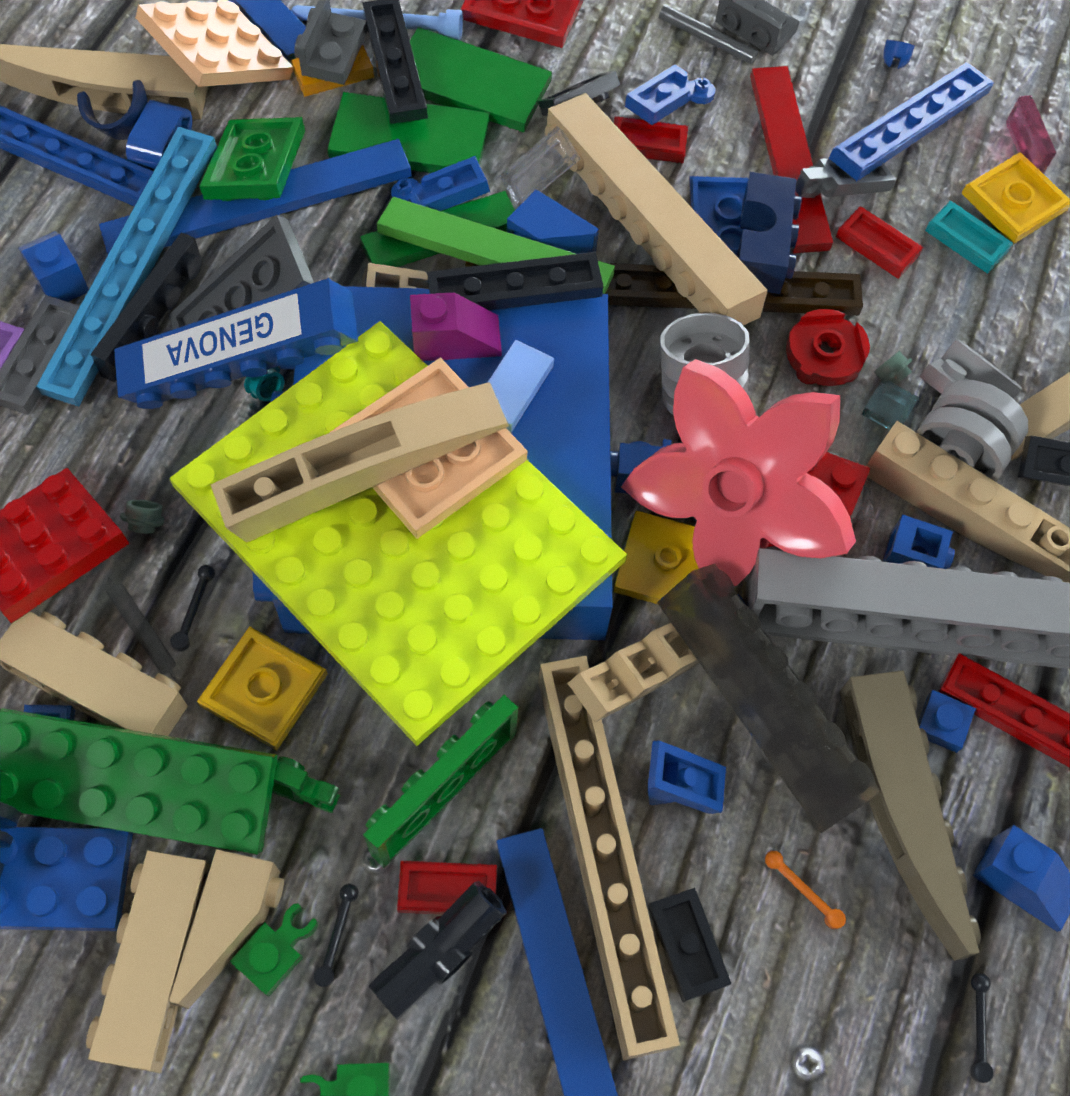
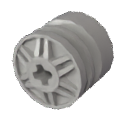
(707, 338)

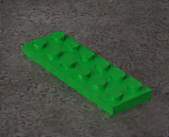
(135, 781)

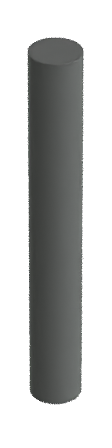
(708, 34)

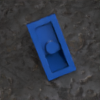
(685, 779)

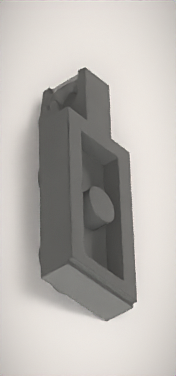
(833, 181)

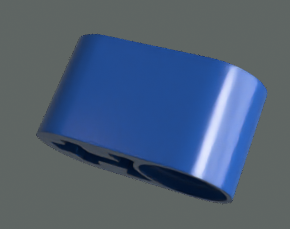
(154, 132)

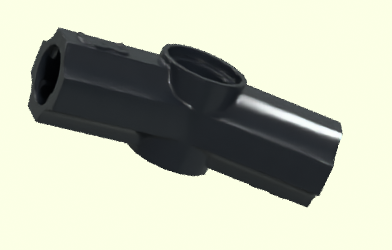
(438, 949)

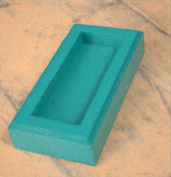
(969, 236)

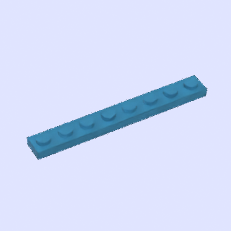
(127, 264)

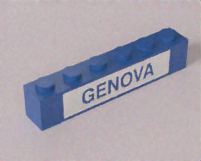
(237, 344)

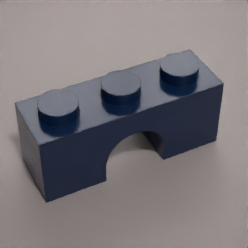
(769, 209)

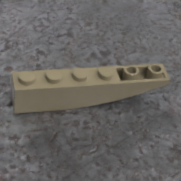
(908, 808)

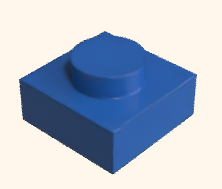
(946, 720)

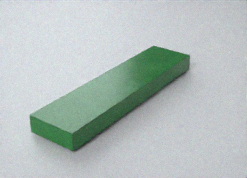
(388, 251)

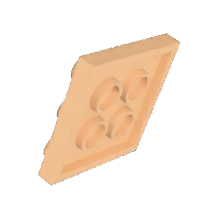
(214, 42)
(445, 484)

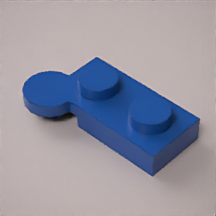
(668, 93)
(444, 187)

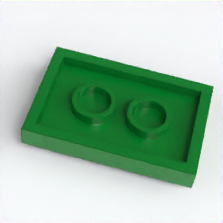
(253, 159)

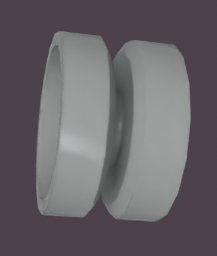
(977, 425)

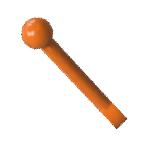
(833, 917)

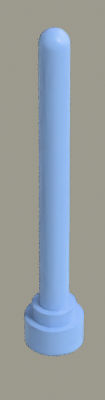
(446, 24)

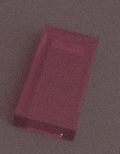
(1030, 133)

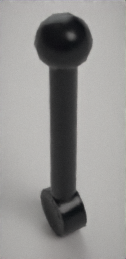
(180, 640)
(324, 975)
(981, 1070)

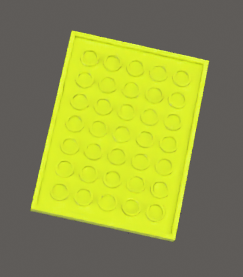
(400, 613)

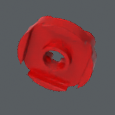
(826, 368)

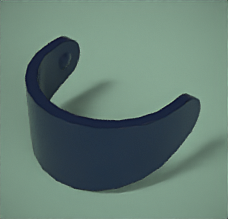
(121, 128)

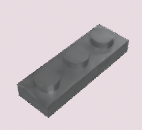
(33, 353)

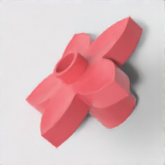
(746, 473)

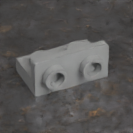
(964, 363)

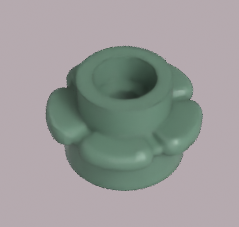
(894, 369)
(142, 516)

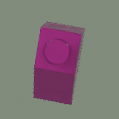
(453, 328)

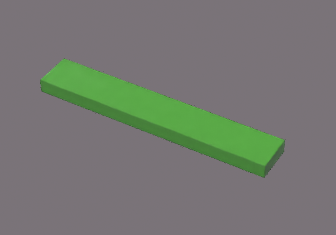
(465, 238)

